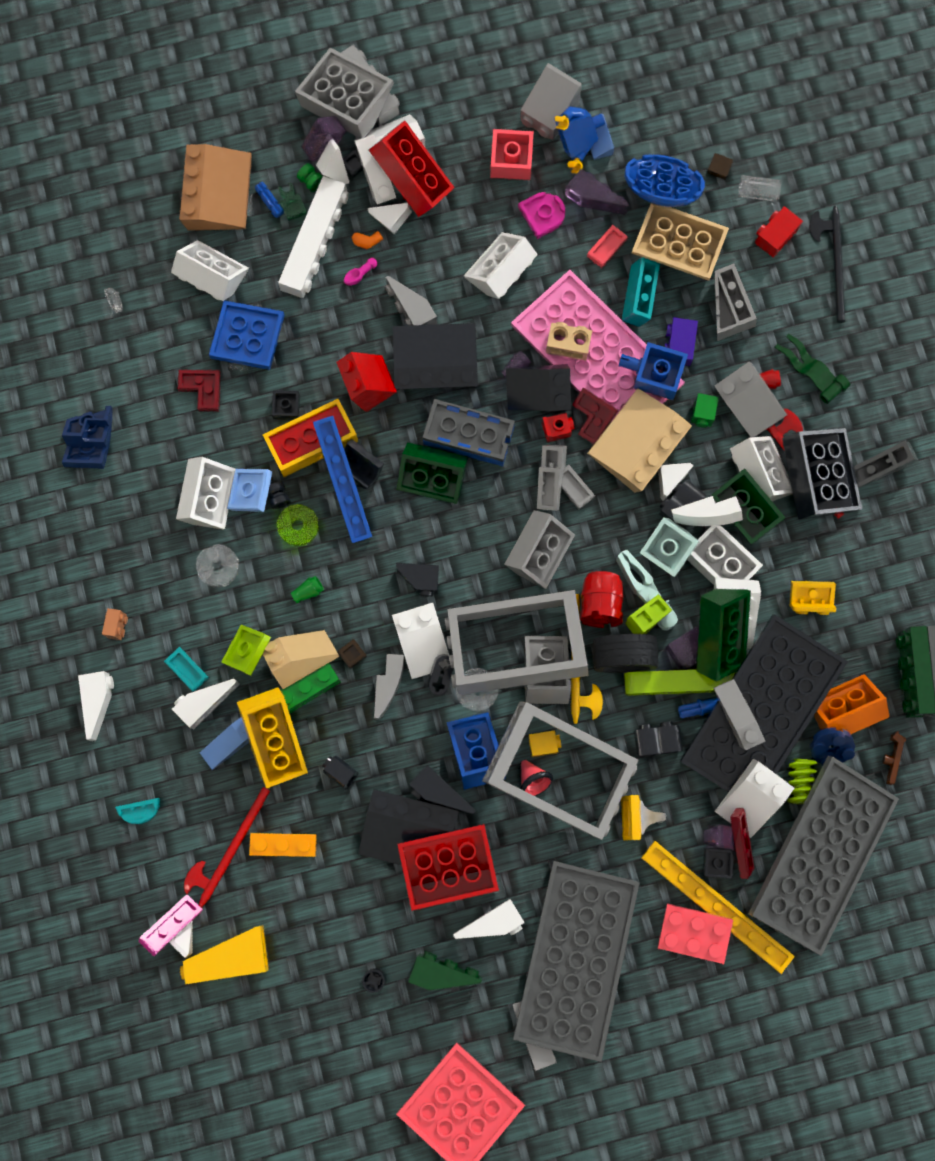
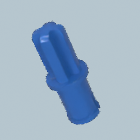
(696, 708)

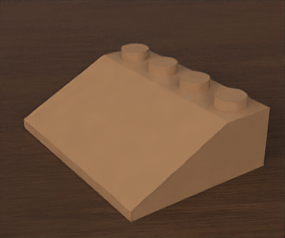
(215, 188)

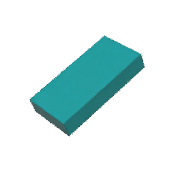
(186, 669)

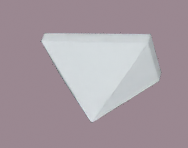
(183, 941)

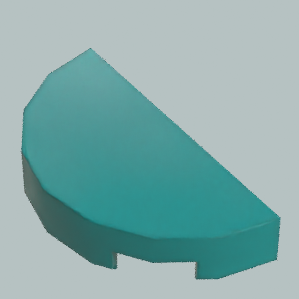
(139, 812)

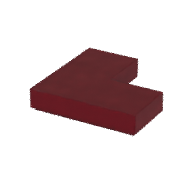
(205, 383)
(599, 414)

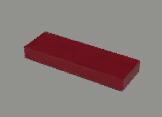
(742, 843)

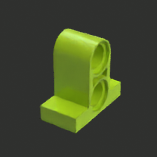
(648, 615)

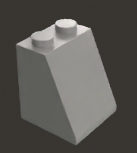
(549, 99)

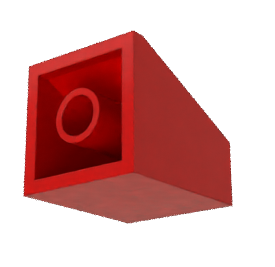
(366, 379)

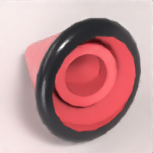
(534, 779)

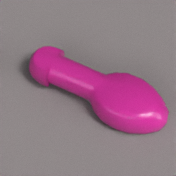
(355, 275)

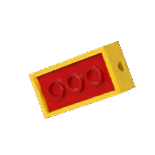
(296, 442)

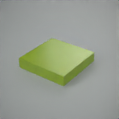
(246, 649)

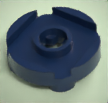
(829, 736)

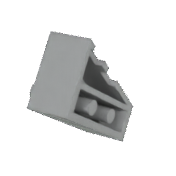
(733, 307)

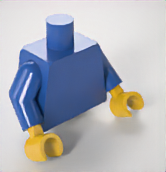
(578, 134)

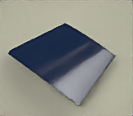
(87, 439)

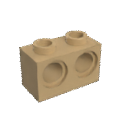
(568, 347)

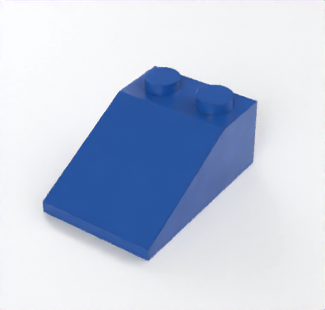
(473, 747)

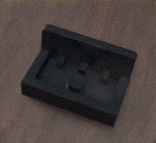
(363, 464)

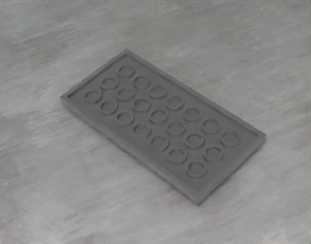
(824, 856)
(576, 961)

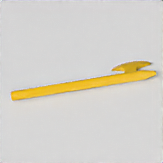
(593, 701)

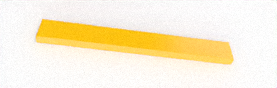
(714, 903)

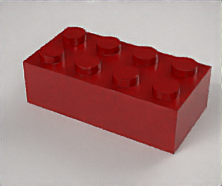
(411, 168)

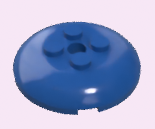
(664, 180)

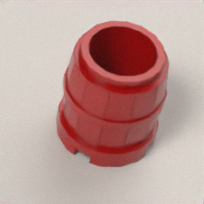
(602, 599)

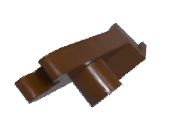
(894, 760)

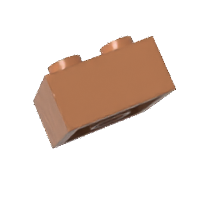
(114, 624)

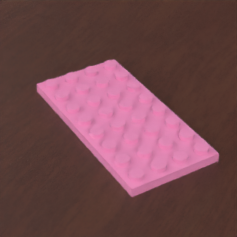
(576, 306)

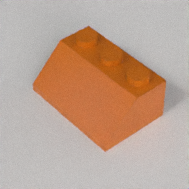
(852, 706)

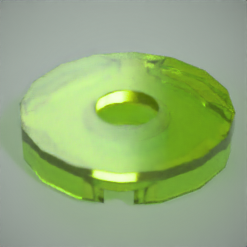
(302, 536)

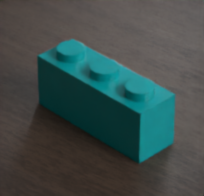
(640, 292)

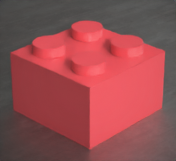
(511, 154)

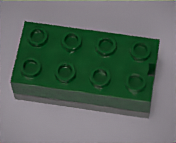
(918, 670)

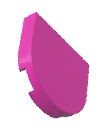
(543, 213)

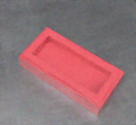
(607, 246)

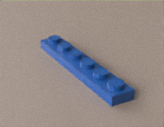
(342, 479)

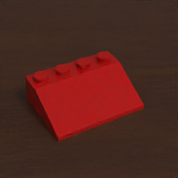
(448, 867)

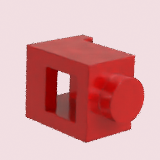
(554, 433)

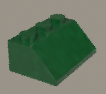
(431, 472)
(757, 509)

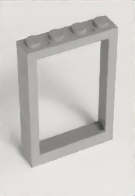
(520, 676)
(509, 745)

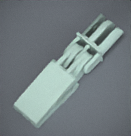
(647, 590)

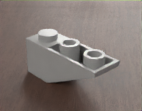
(412, 305)

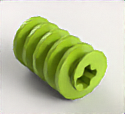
(802, 779)

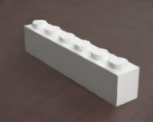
(313, 237)

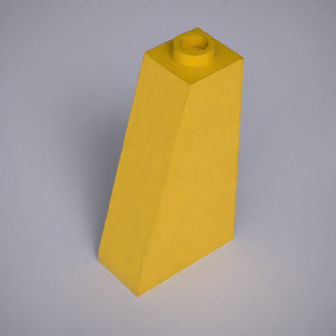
(232, 958)

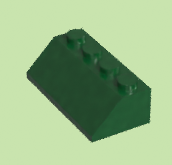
(723, 632)

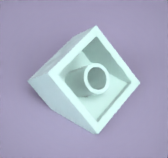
(669, 546)

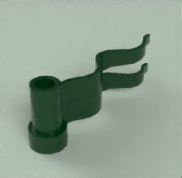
(816, 371)

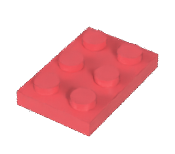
(695, 933)

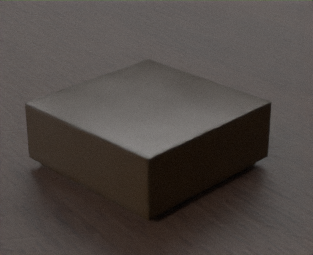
(720, 166)
(351, 653)

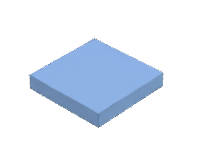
(249, 490)

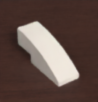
(708, 513)

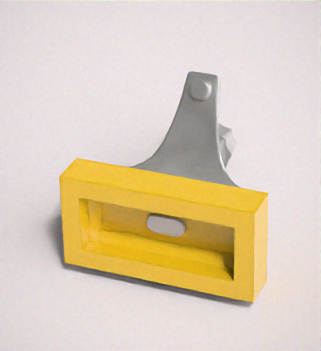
(637, 817)

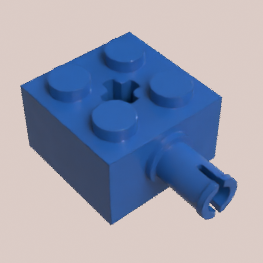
(646, 368)

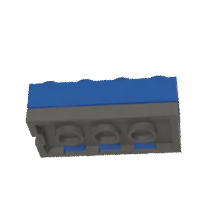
(468, 432)

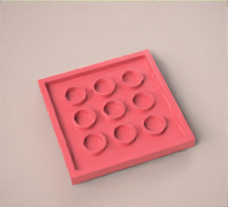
(460, 1108)

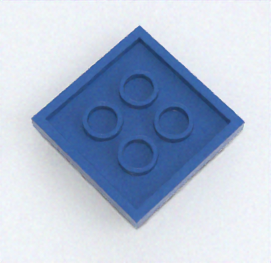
(246, 335)

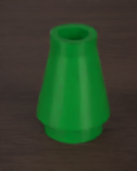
(308, 589)

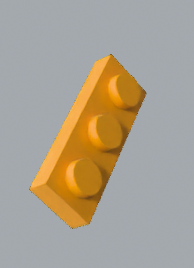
(283, 844)

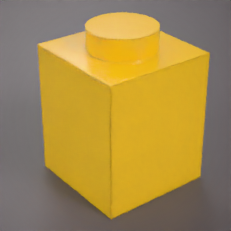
(544, 743)

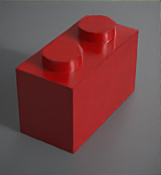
(778, 231)

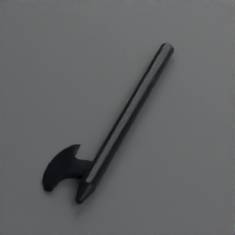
(818, 226)

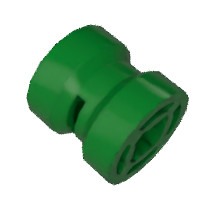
(310, 177)

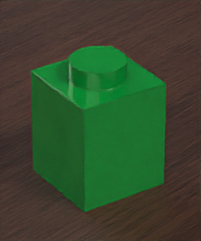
(704, 410)

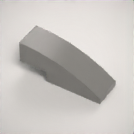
(388, 684)

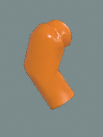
(366, 241)

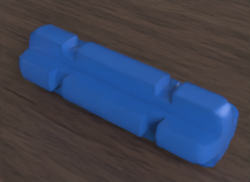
(269, 199)

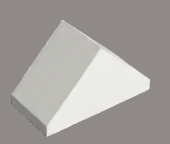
(332, 164)
(392, 215)
(670, 476)

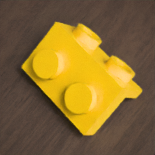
(812, 597)

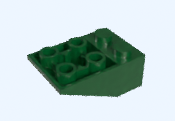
(435, 974)

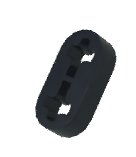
(435, 673)

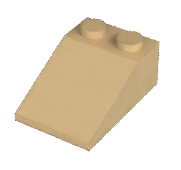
(298, 656)

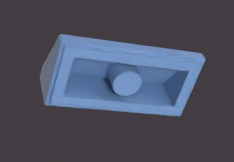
(604, 145)

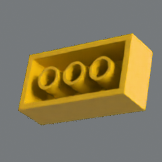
(272, 737)

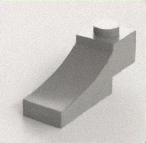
(551, 476)

